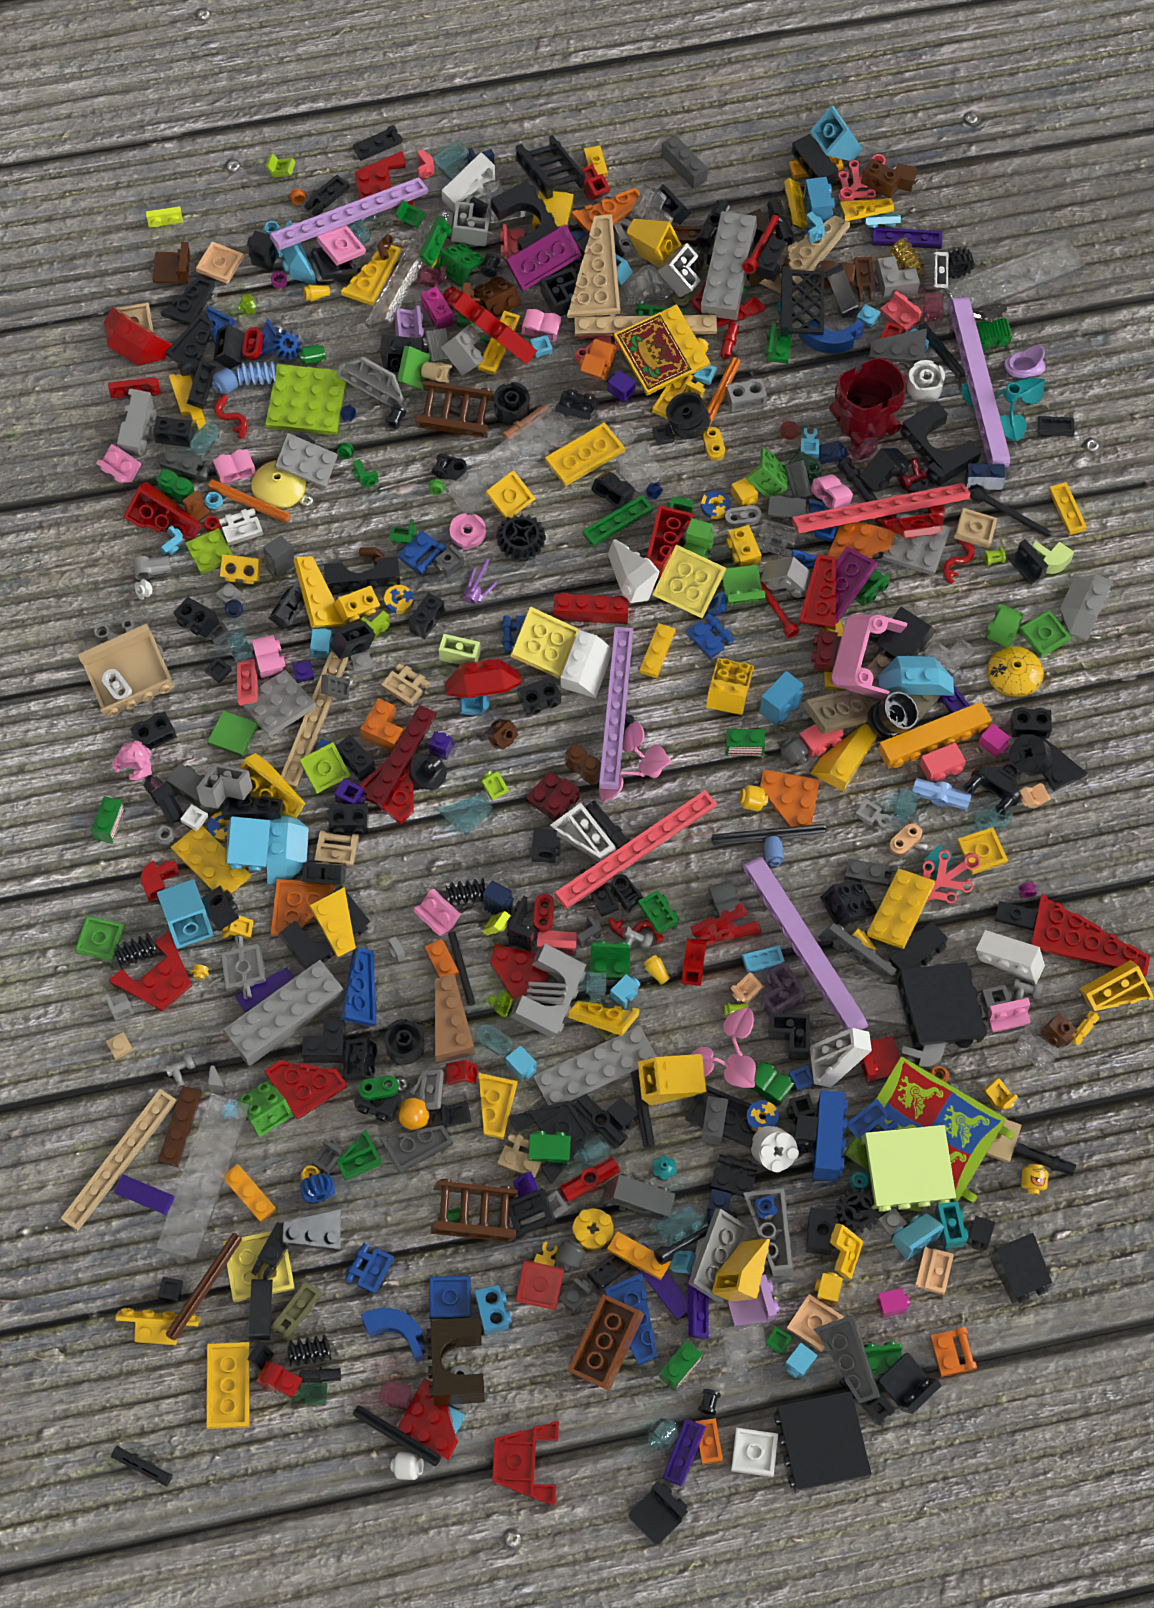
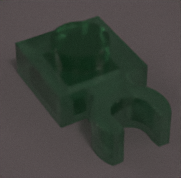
(313, 1394)

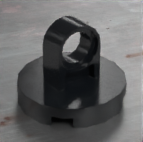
(427, 772)

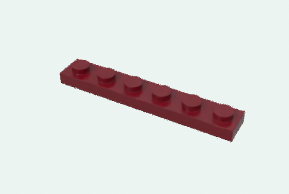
(401, 756)

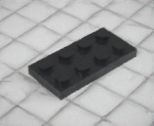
(735, 1120)

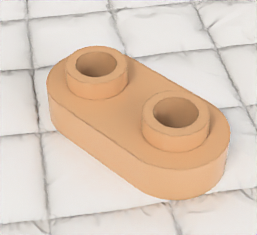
(906, 839)

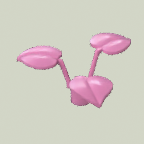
(651, 765)
(740, 1069)

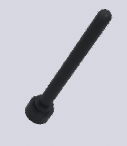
(981, 495)
(665, 1254)

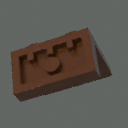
(172, 266)

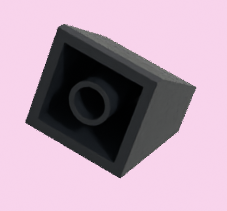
(910, 640)
(1021, 1268)

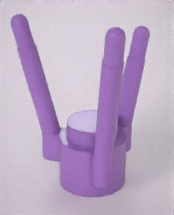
(472, 592)

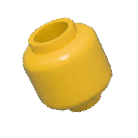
(753, 798)

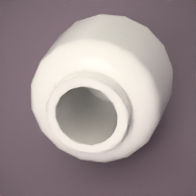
(407, 1466)

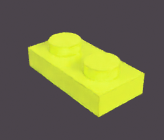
(164, 217)
(496, 923)

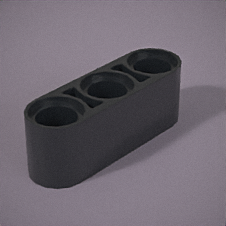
(842, 291)
(260, 1309)

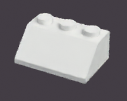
(586, 665)

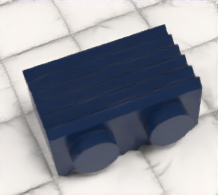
(985, 476)
(497, 899)

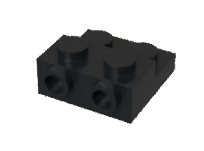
(328, 268)
(577, 404)

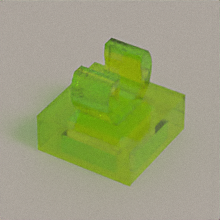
(501, 1002)

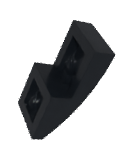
(450, 1115)

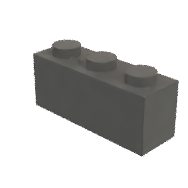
(684, 161)

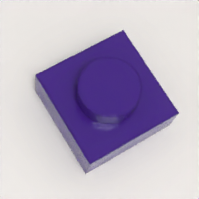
(303, 671)
(525, 1184)

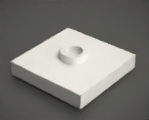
(754, 1452)

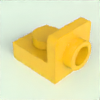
(241, 926)

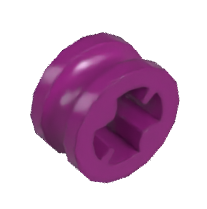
(279, 274)
(1027, 890)

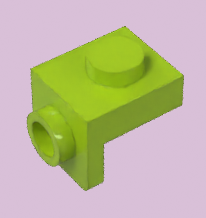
(280, 167)
(379, 624)

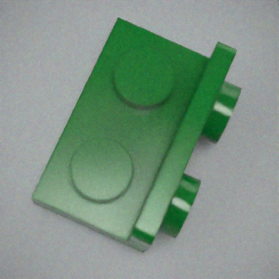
(779, 347)
(872, 587)
(658, 912)
(882, 1357)

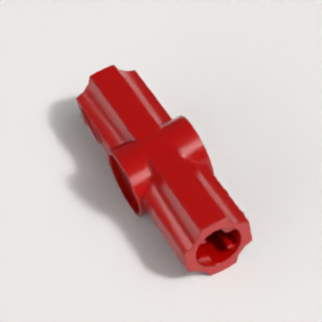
(600, 1172)

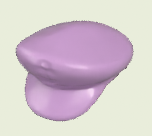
(1026, 363)

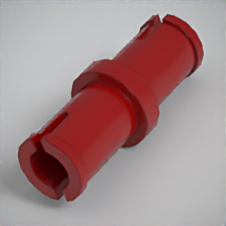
(729, 340)

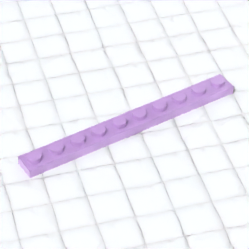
(348, 213)
(616, 708)

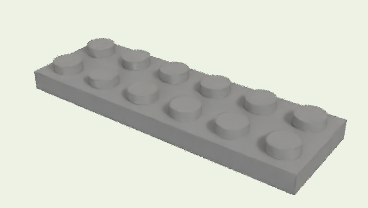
(594, 1068)

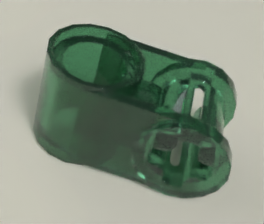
(810, 465)

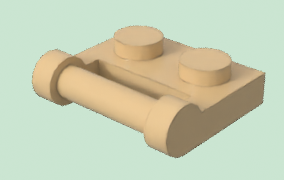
(334, 852)

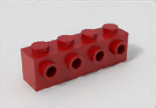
(591, 608)

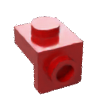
(461, 1072)

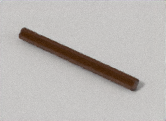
(203, 1287)

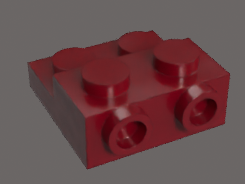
(826, 650)
(553, 796)

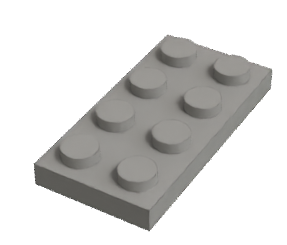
(719, 1243)

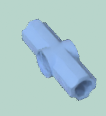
(942, 794)

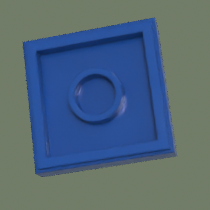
(449, 1297)

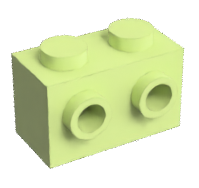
(458, 650)

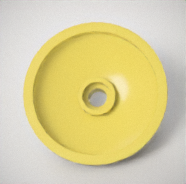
(277, 492)

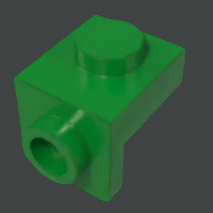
(409, 214)
(365, 479)
(682, 504)
(402, 535)

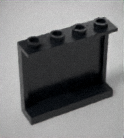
(940, 1004)
(822, 1441)

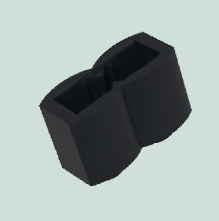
(613, 489)

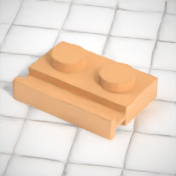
(934, 1270)

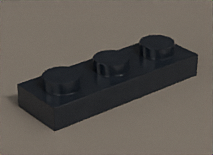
(201, 385)

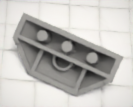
(372, 380)
(1084, 604)

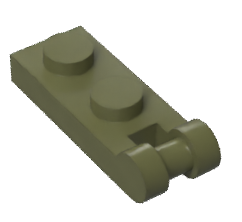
(296, 1311)

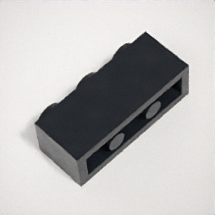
(813, 159)
(920, 949)

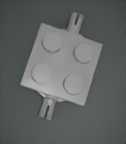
(243, 967)

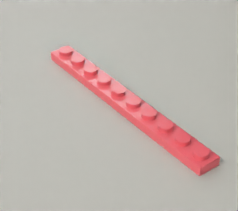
(880, 508)
(635, 849)

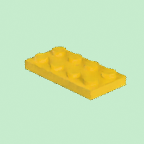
(585, 454)
(208, 859)
(901, 908)
(228, 1385)

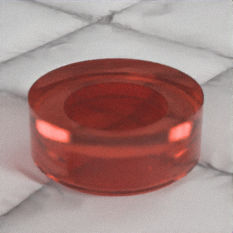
(789, 430)

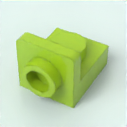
(493, 784)

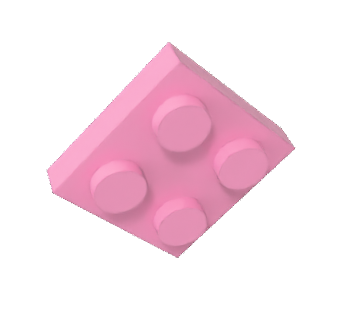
(341, 245)

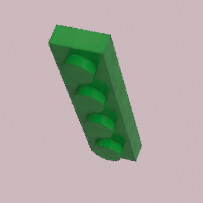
(617, 521)

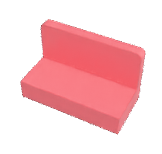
(559, 940)

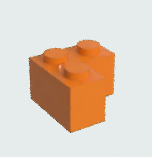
(599, 360)
(379, 727)

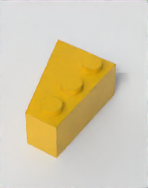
(1117, 987)

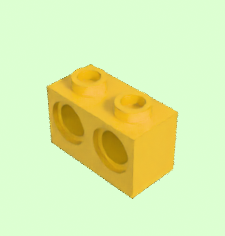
(241, 564)

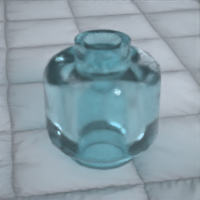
(594, 1151)
(663, 1434)

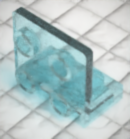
(680, 1225)

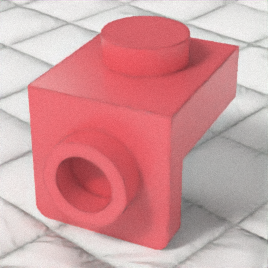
(426, 164)

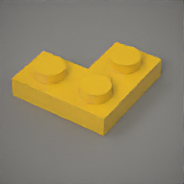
(849, 1247)

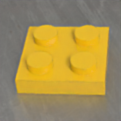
(510, 495)
(986, 846)

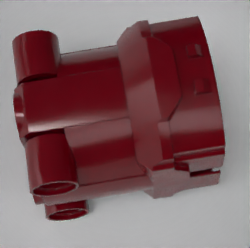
(868, 400)

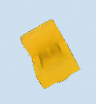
(999, 1095)

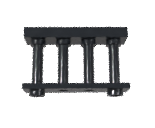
(540, 176)

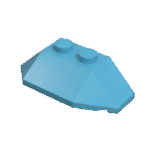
(296, 262)
(916, 677)
(286, 848)

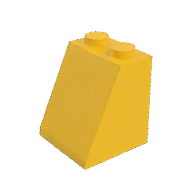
(653, 239)

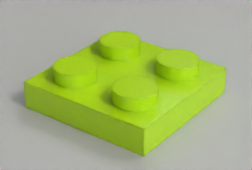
(208, 550)
(324, 767)

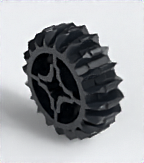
(519, 542)

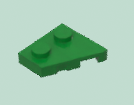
(359, 1158)

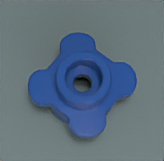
(769, 1201)

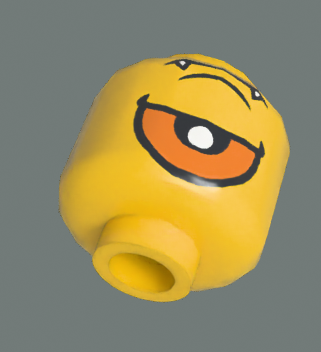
(1034, 1179)

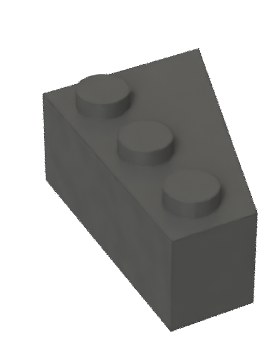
(638, 1196)

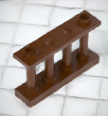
(460, 425)
(463, 1227)

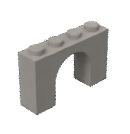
(565, 971)

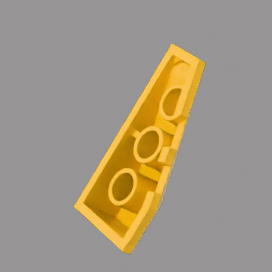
(843, 760)
(269, 783)

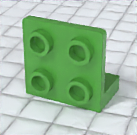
(769, 476)
(742, 585)
(266, 1108)

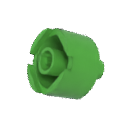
(1004, 626)

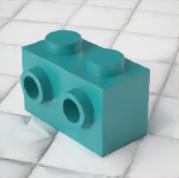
(951, 1217)

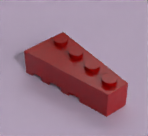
(668, 531)

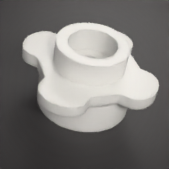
(143, 589)

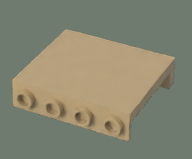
(137, 660)

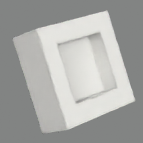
(194, 817)

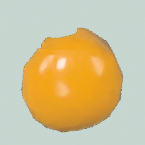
(413, 1114)

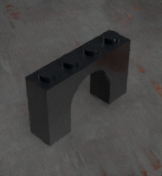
(524, 198)
(923, 423)
(309, 951)

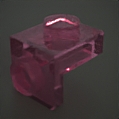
(432, 276)
(866, 449)

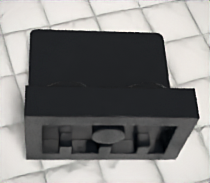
(847, 902)
(520, 934)
(908, 1384)

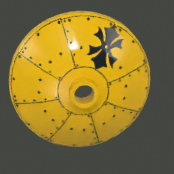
(1012, 680)

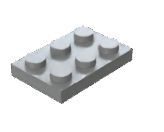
(306, 460)

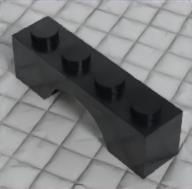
(383, 574)

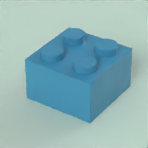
(818, 198)
(781, 698)

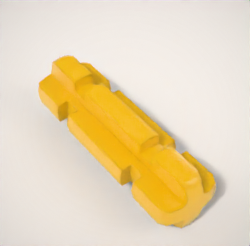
(1085, 1027)

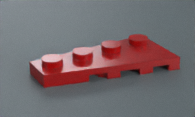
(820, 600)

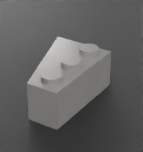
(137, 423)

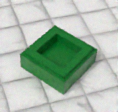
(778, 1340)

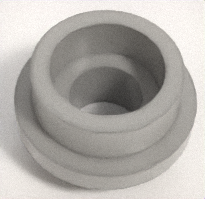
(165, 830)

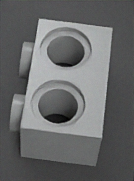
(746, 398)

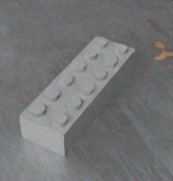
(725, 273)
(284, 1013)

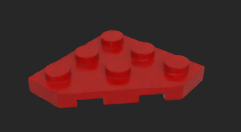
(401, 801)
(516, 970)
(305, 1085)
(429, 1423)

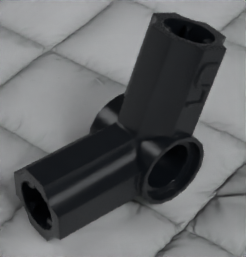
(163, 797)

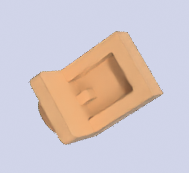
(1034, 796)
(747, 988)

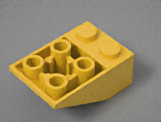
(729, 686)
(671, 1078)
(742, 1271)

